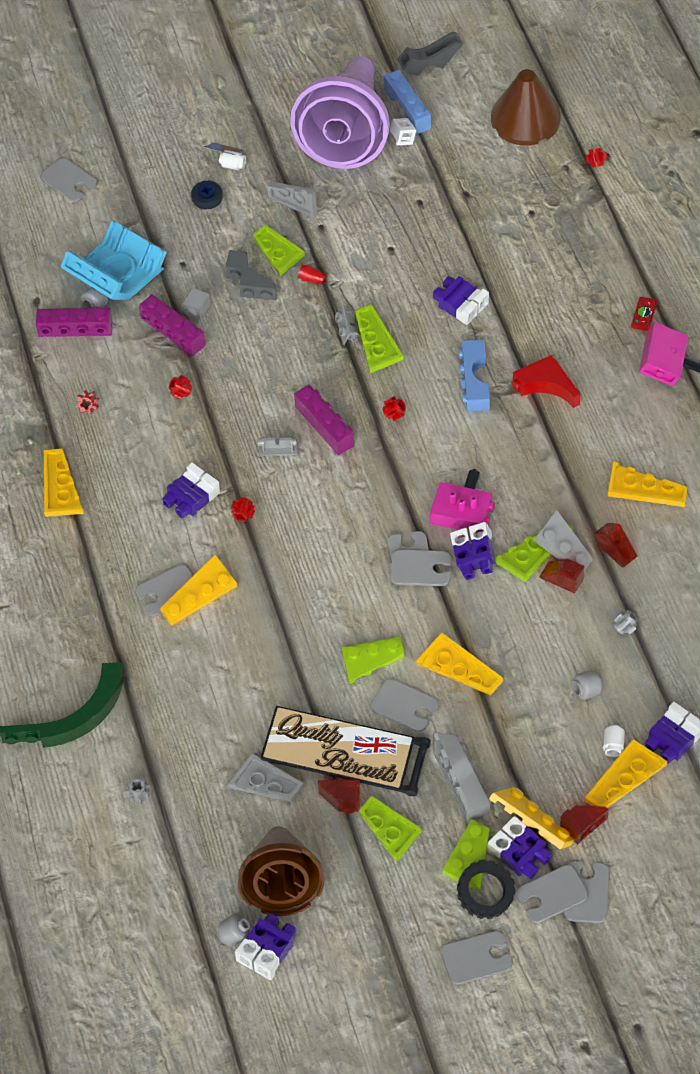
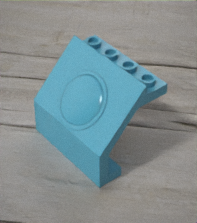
(118, 264)

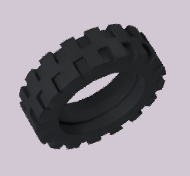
(497, 871)

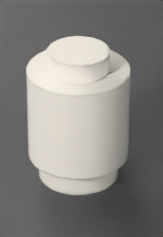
(232, 161)
(613, 740)

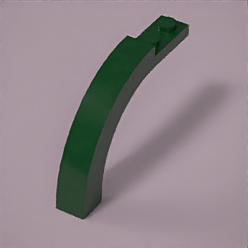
(77, 723)

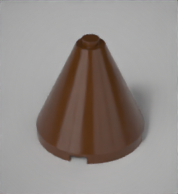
(525, 111)
(280, 875)

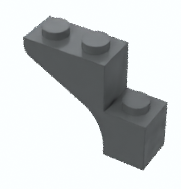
(435, 54)
(251, 282)

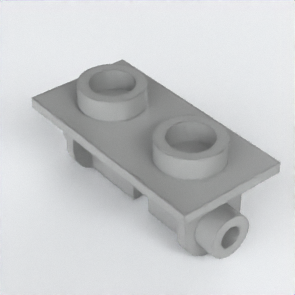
(345, 319)
(277, 447)

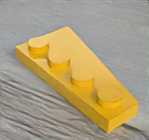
(59, 488)
(456, 663)

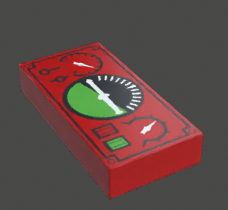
(644, 313)

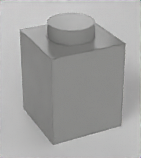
(196, 304)

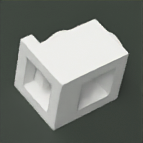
(403, 131)

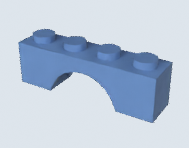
(398, 88)
(476, 392)

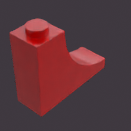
(546, 377)

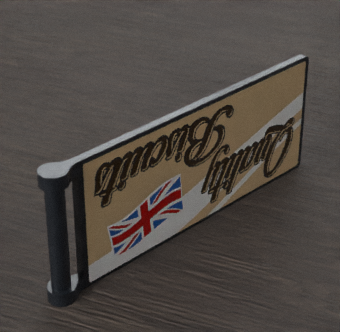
(343, 749)

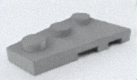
(295, 197)
(562, 542)
(265, 780)

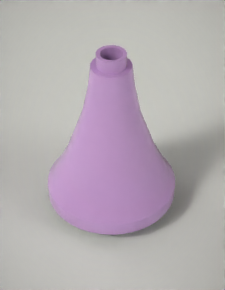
(341, 117)

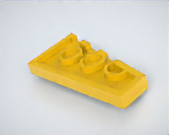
(633, 485)
(200, 590)
(625, 774)
(532, 816)

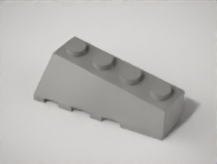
(461, 776)

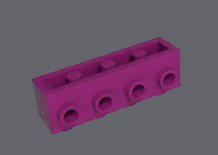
(74, 322)
(172, 325)
(324, 419)

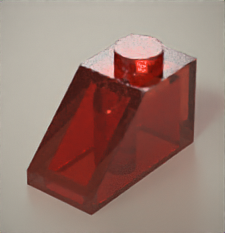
(615, 543)
(564, 574)
(341, 794)
(583, 820)

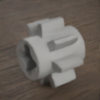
(625, 622)
(137, 790)

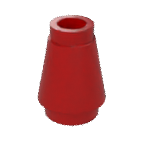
(310, 274)

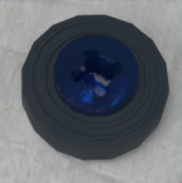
(206, 194)

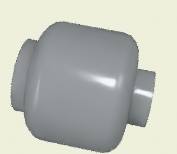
(93, 299)
(587, 685)
(233, 930)

